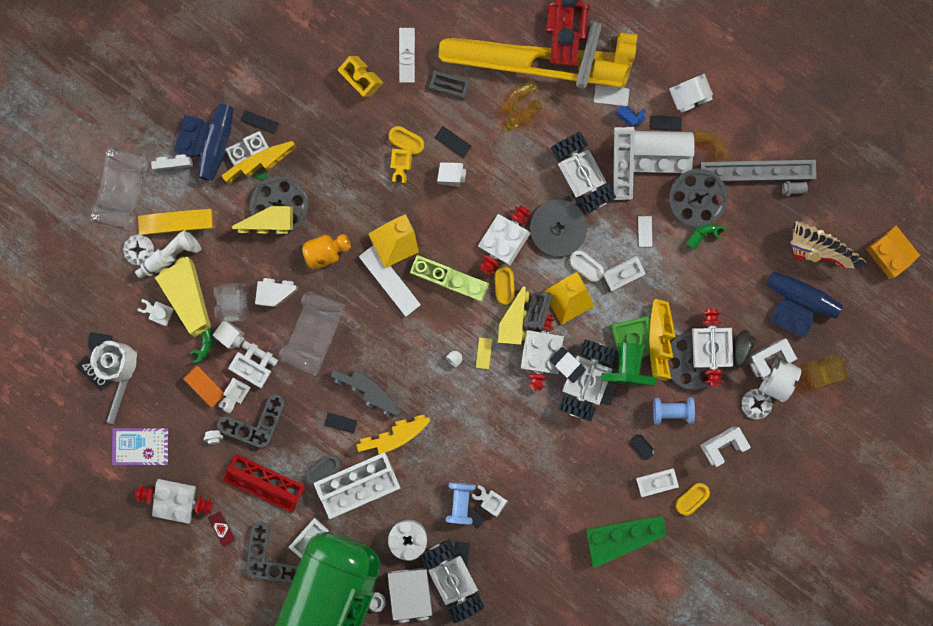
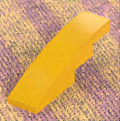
(266, 158)
(175, 222)
(660, 335)

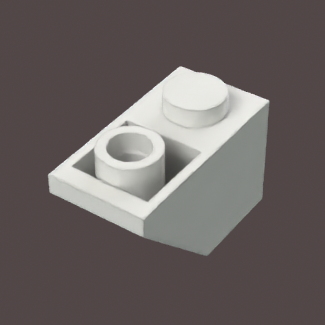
(451, 174)
(272, 293)
(229, 335)

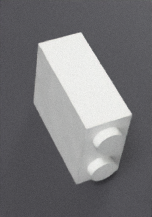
(410, 594)

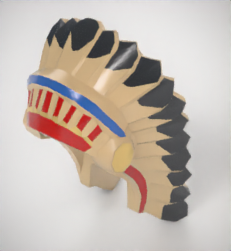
(816, 245)

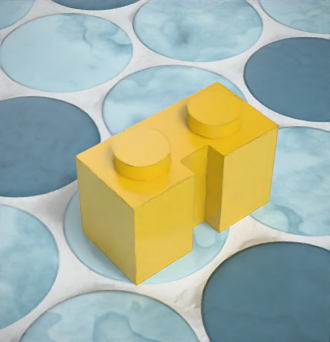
(355, 73)

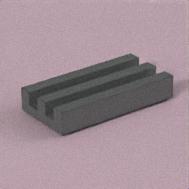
(447, 84)
(540, 310)

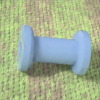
(674, 410)
(460, 503)

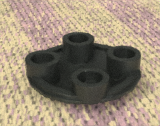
(742, 348)

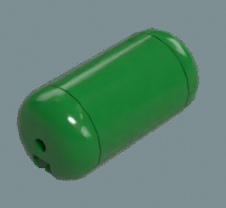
(331, 583)

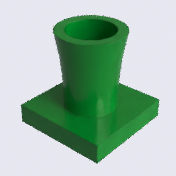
(629, 366)

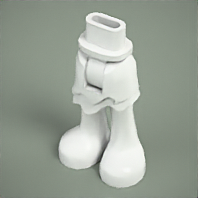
(163, 258)

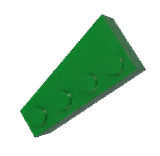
(619, 538)

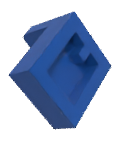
(627, 115)

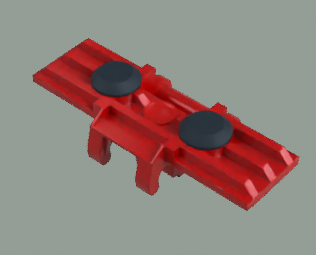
(560, 22)

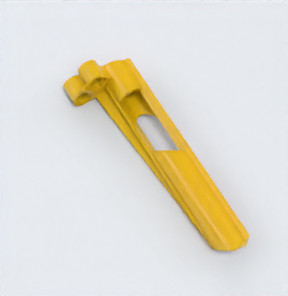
(606, 69)

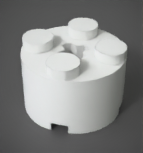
(691, 92)
(113, 361)
(781, 380)
(410, 550)

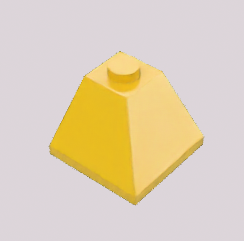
(394, 241)
(569, 298)

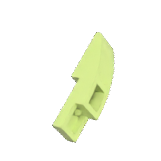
(449, 278)

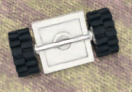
(582, 172)
(589, 384)
(452, 581)

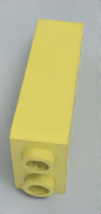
(185, 294)

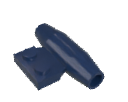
(206, 140)
(800, 302)

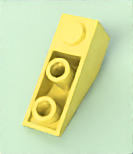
(273, 218)
(512, 323)

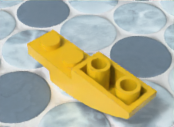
(402, 434)

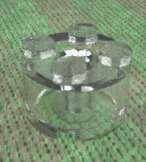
(231, 302)

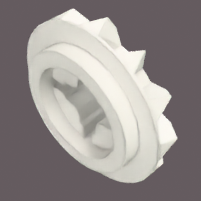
(144, 243)
(748, 401)

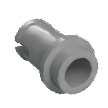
(794, 188)

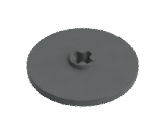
(569, 238)

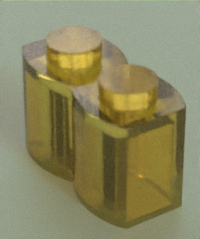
(825, 372)

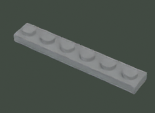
(761, 170)

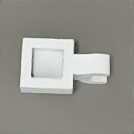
(234, 393)

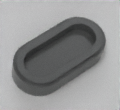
(324, 468)

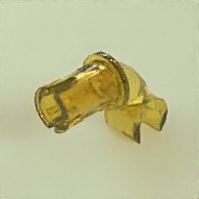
(518, 94)
(525, 115)
(711, 138)

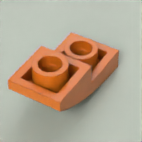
(204, 386)

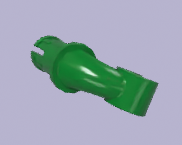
(701, 232)
(207, 343)

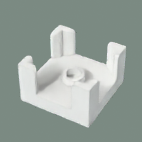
(782, 350)
(722, 440)

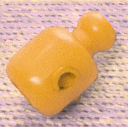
(324, 250)

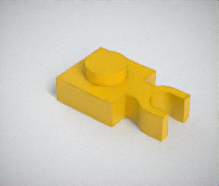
(401, 160)

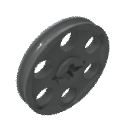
(690, 191)
(276, 195)
(684, 366)

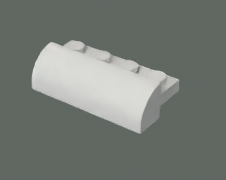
(663, 151)
(357, 485)

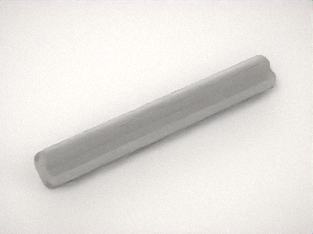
(588, 55)

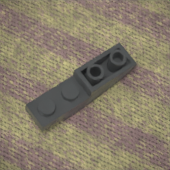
(374, 395)

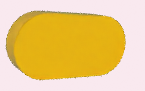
(406, 140)
(504, 285)
(692, 499)

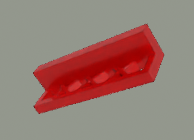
(261, 486)

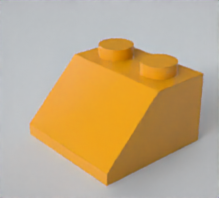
(893, 252)

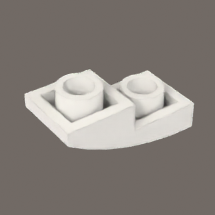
(246, 148)

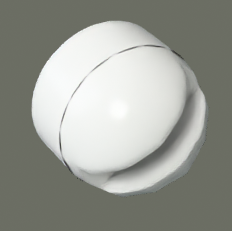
(454, 358)

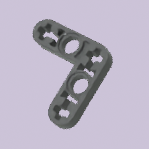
(261, 428)
(261, 559)

